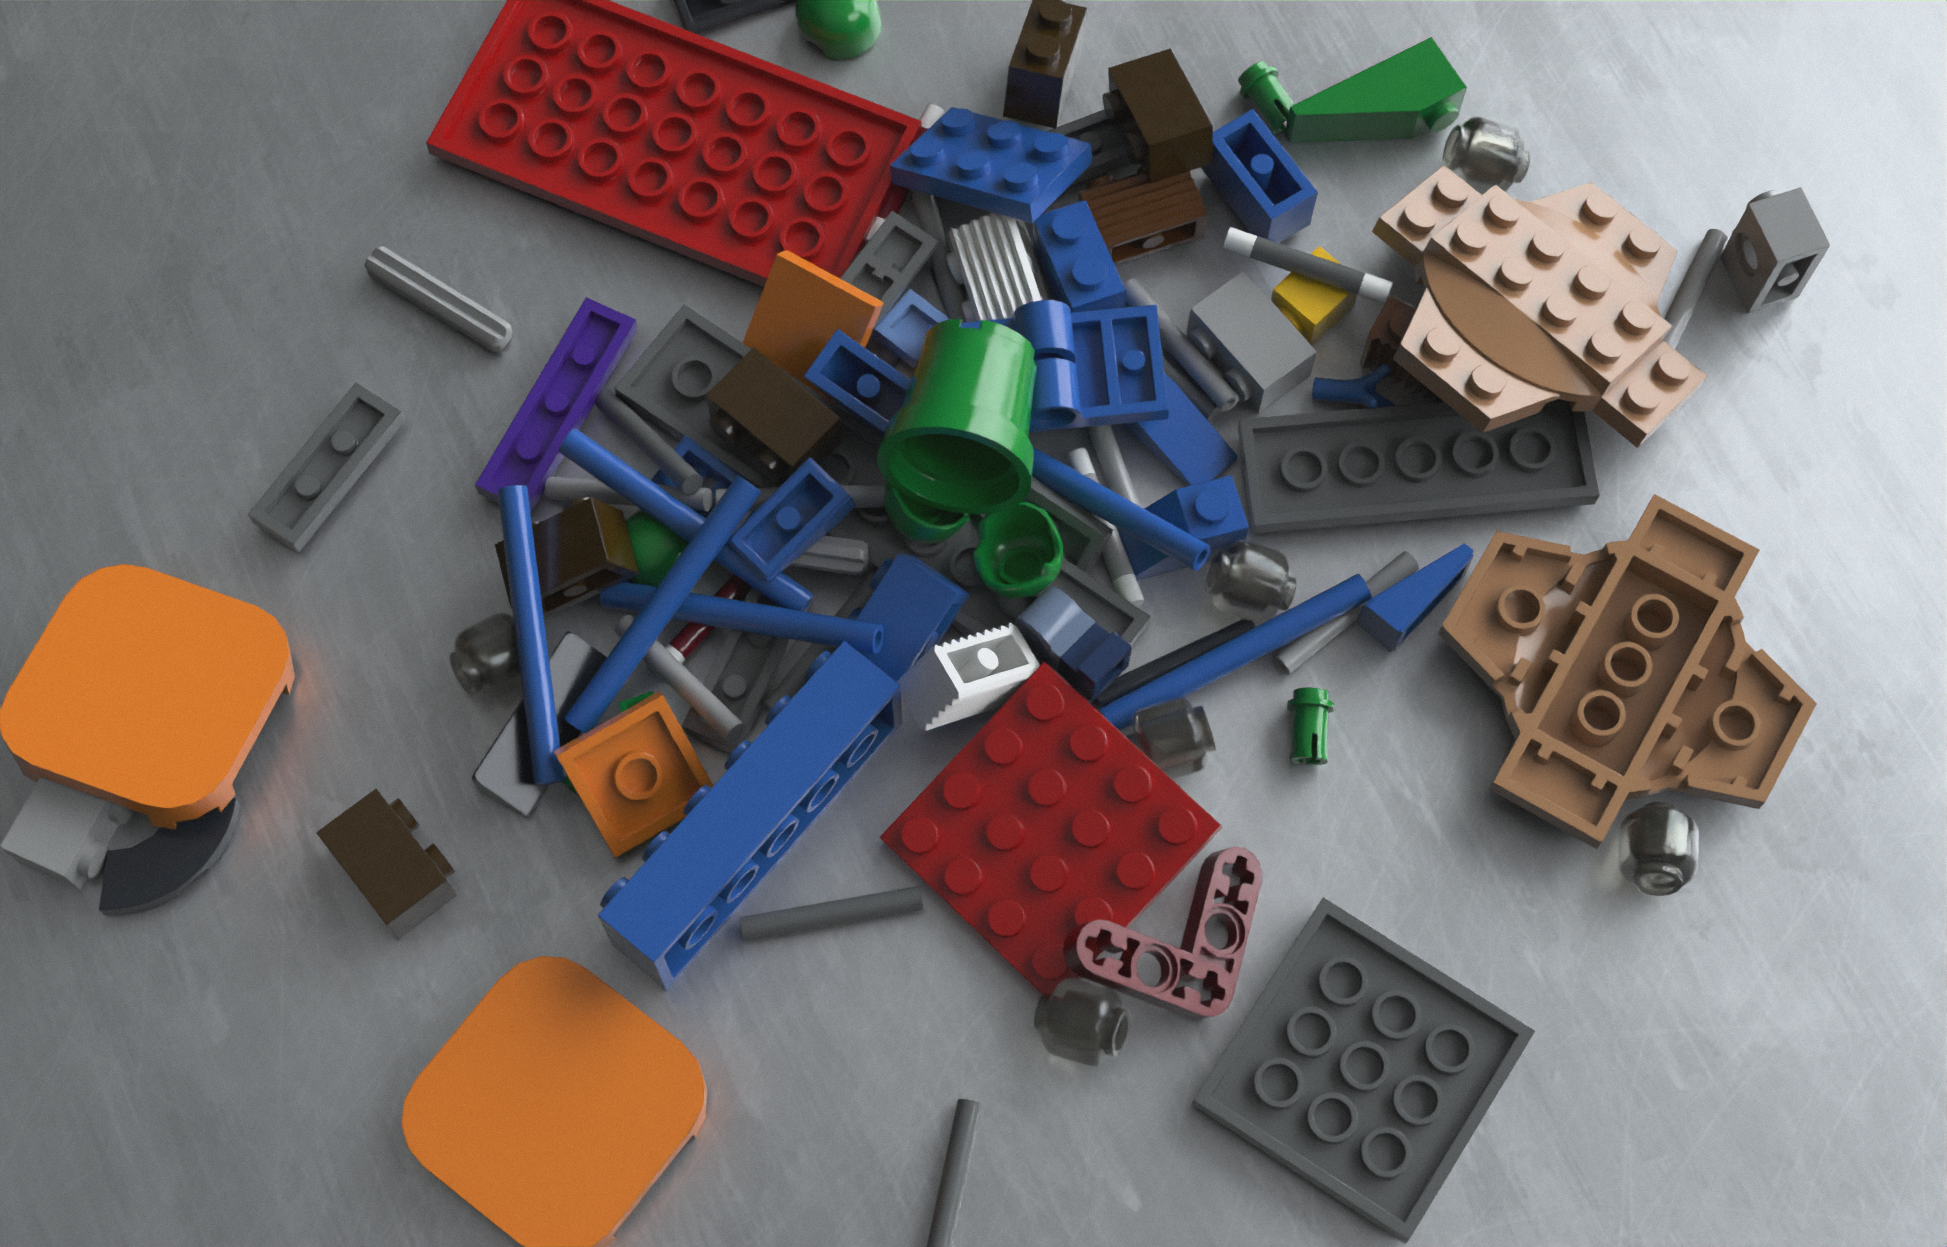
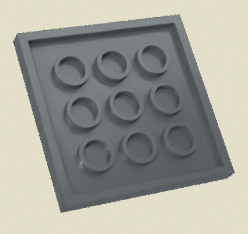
(1363, 1069)

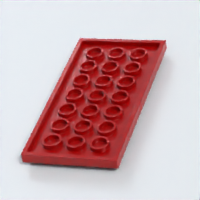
(673, 137)

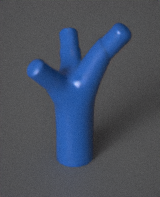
(1353, 391)

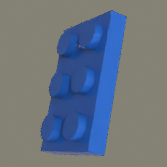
(992, 164)

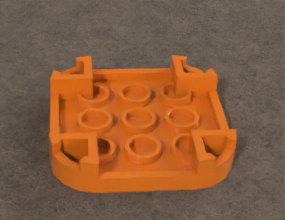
(147, 693)
(554, 1106)

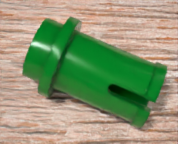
(1267, 94)
(1309, 725)

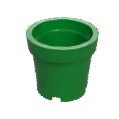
(965, 421)

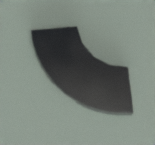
(165, 862)

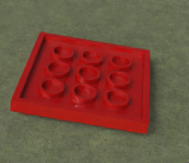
(1049, 828)

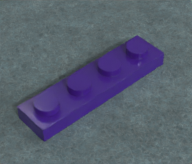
(558, 401)

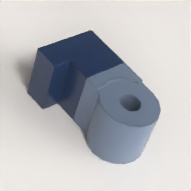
(1074, 642)

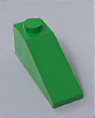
(1384, 102)

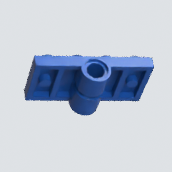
(1092, 364)

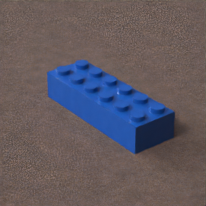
(751, 814)

